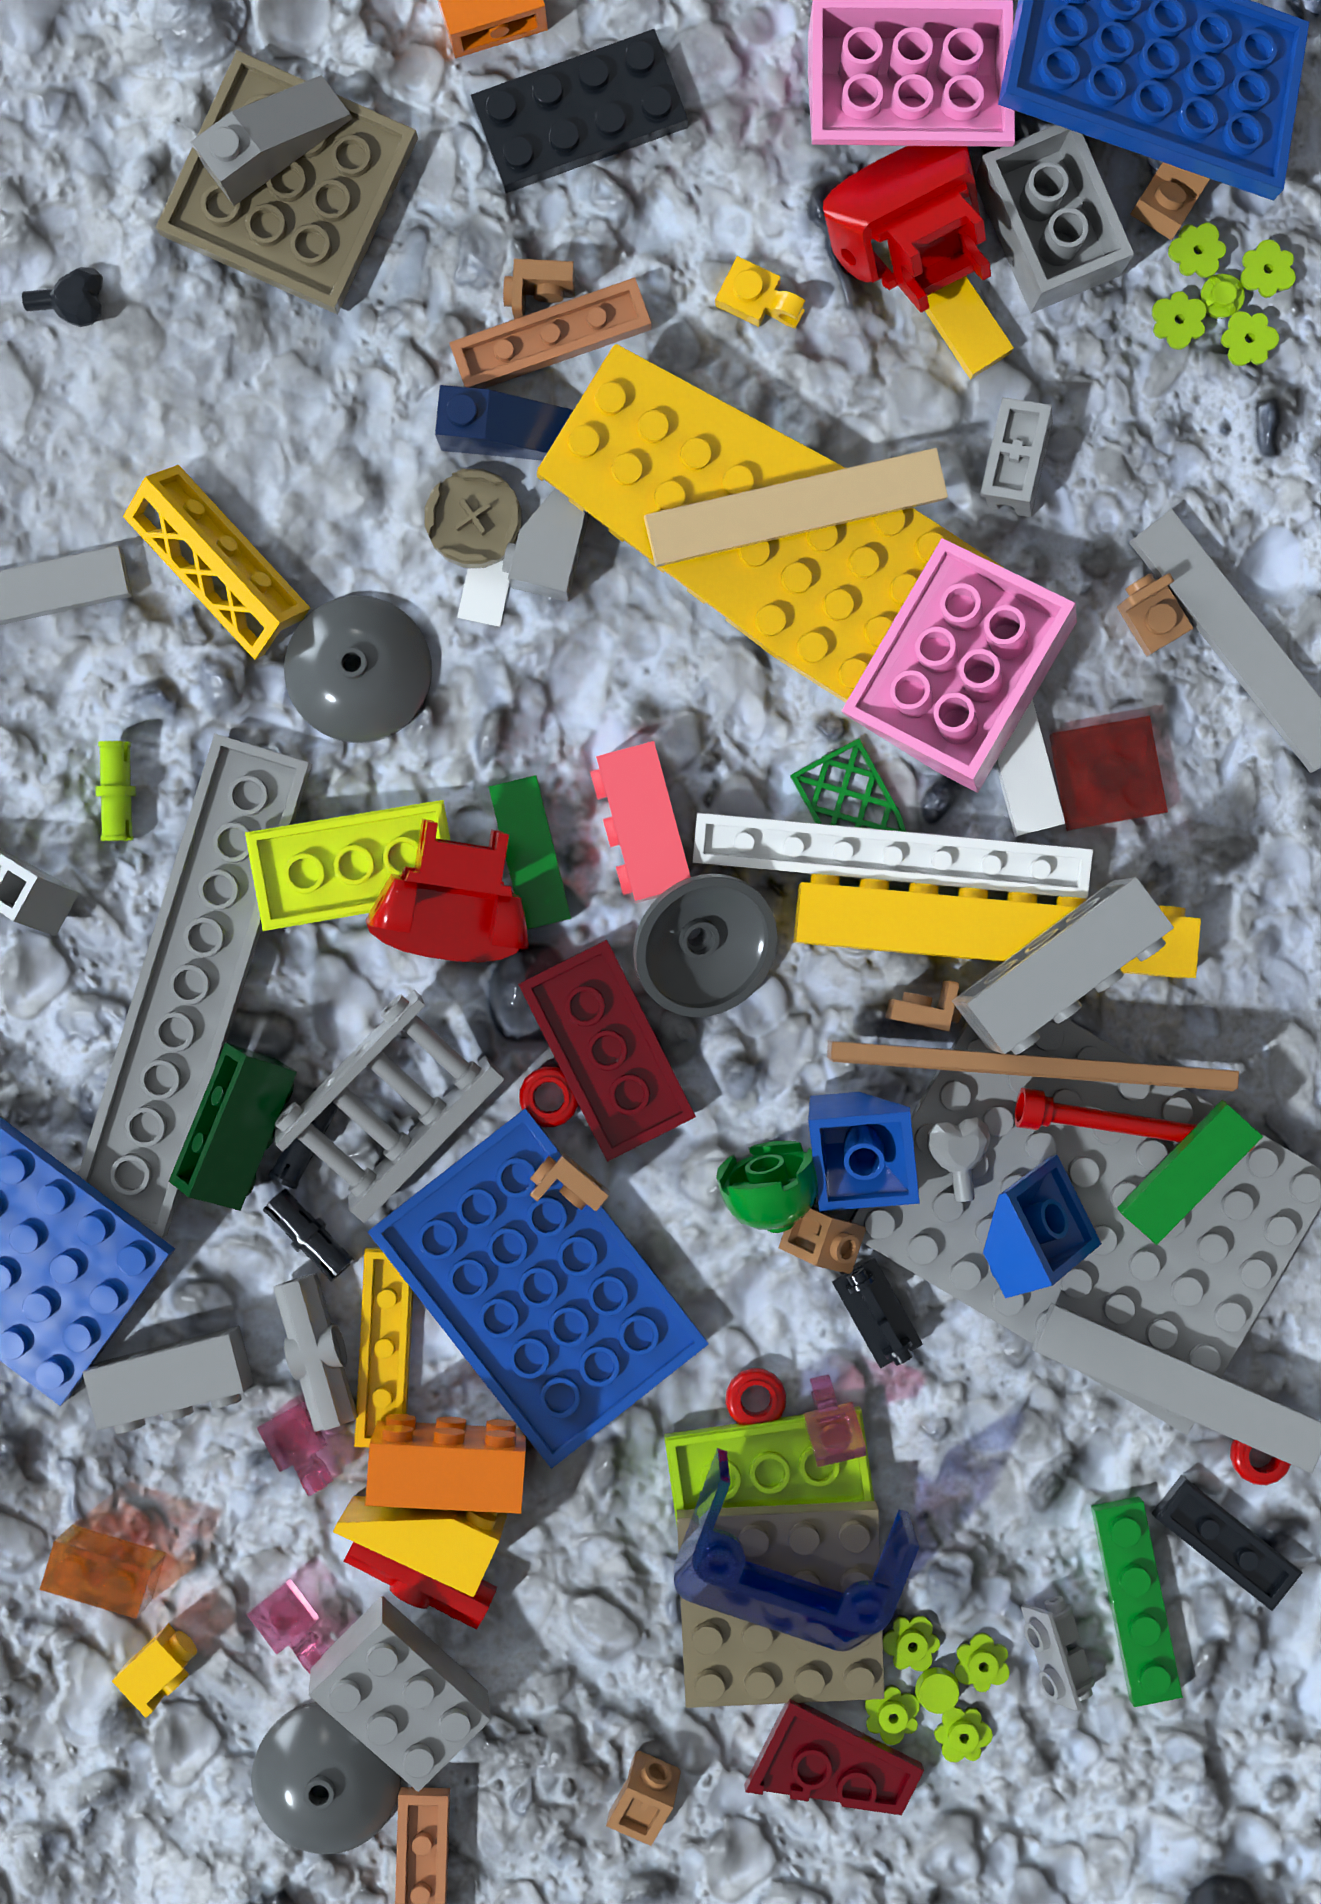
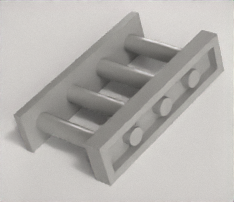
(402, 1151)

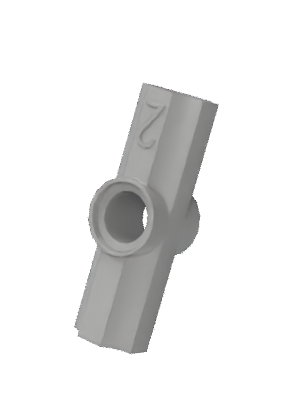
(315, 1352)

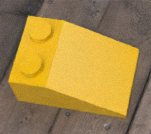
(437, 1543)

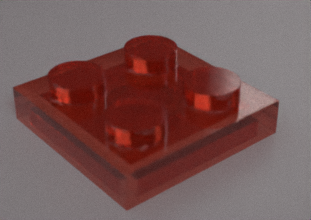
(1108, 773)

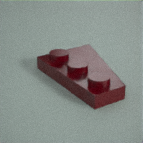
(830, 1761)

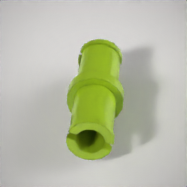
(115, 790)

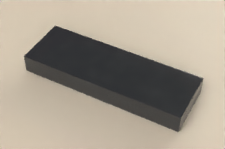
(1226, 1543)

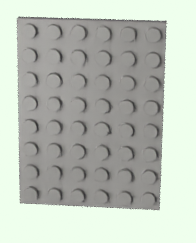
(1181, 1296)

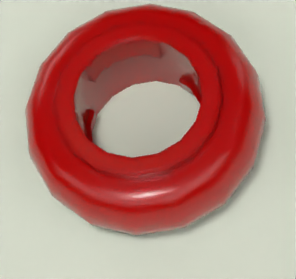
(531, 1084)
(752, 1377)
(1262, 1475)

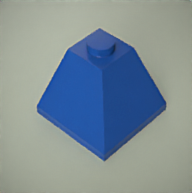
(862, 1151)
(1038, 1231)

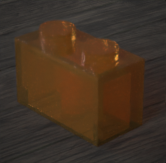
(103, 1571)

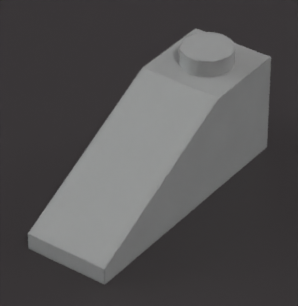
(268, 136)
(547, 549)
(33, 895)

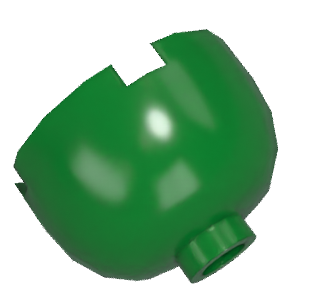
(771, 1186)

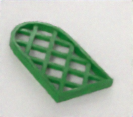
(873, 776)

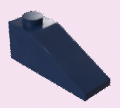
(496, 423)

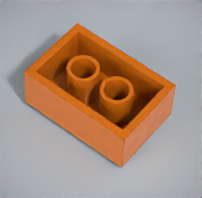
(446, 1465)

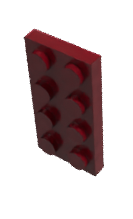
(607, 1050)

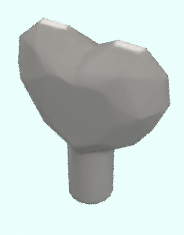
(959, 1151)

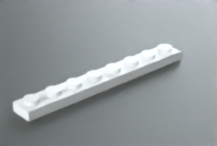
(892, 855)

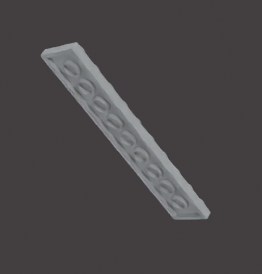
(189, 980)

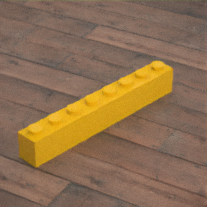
(959, 925)

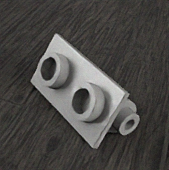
(1063, 1673)

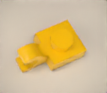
(752, 293)

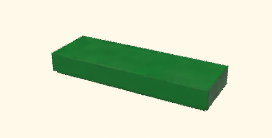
(530, 851)
(1189, 1172)

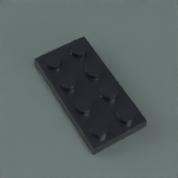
(579, 111)

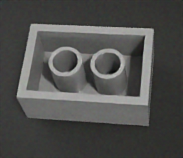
(1052, 216)
(399, 1694)

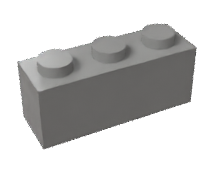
(168, 1380)

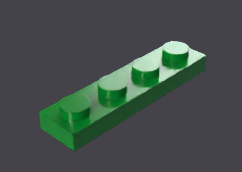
(1136, 1601)

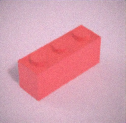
(640, 821)

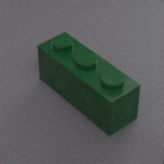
(233, 1127)

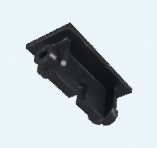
(878, 1314)

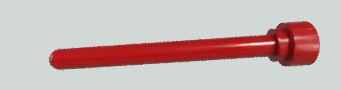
(1037, 1110)

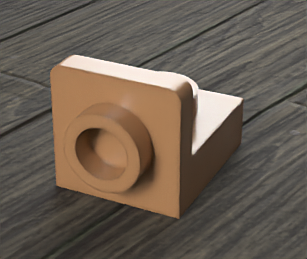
(1169, 199)
(543, 279)
(1153, 613)
(918, 1011)
(578, 1186)
(824, 1241)
(645, 1798)

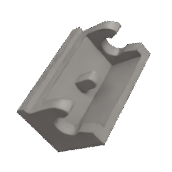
(1017, 455)

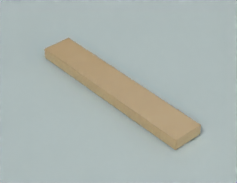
(795, 507)

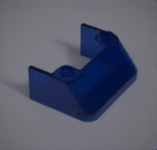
(716, 1576)

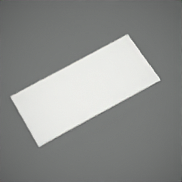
(484, 594)

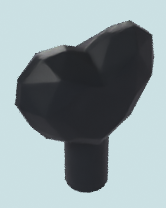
(71, 298)

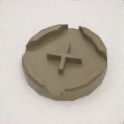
(473, 518)

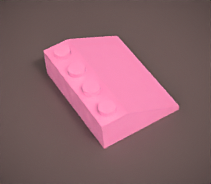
(909, 72)
(961, 663)

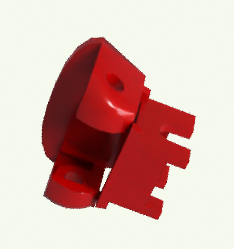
(924, 209)
(451, 902)

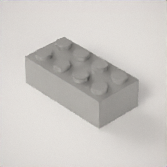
(1064, 965)

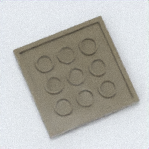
(310, 219)
(753, 1665)

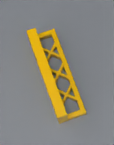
(217, 551)

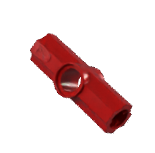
(422, 1590)

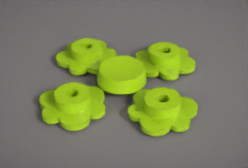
(1223, 294)
(937, 1688)

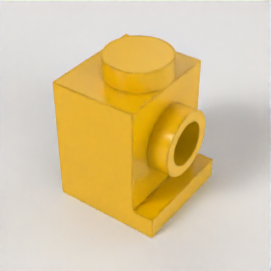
(156, 1669)

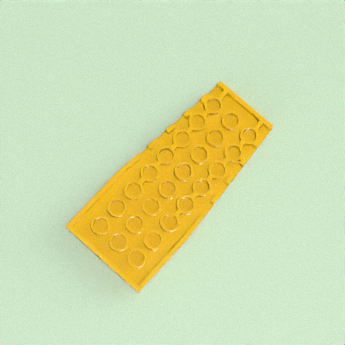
(807, 599)

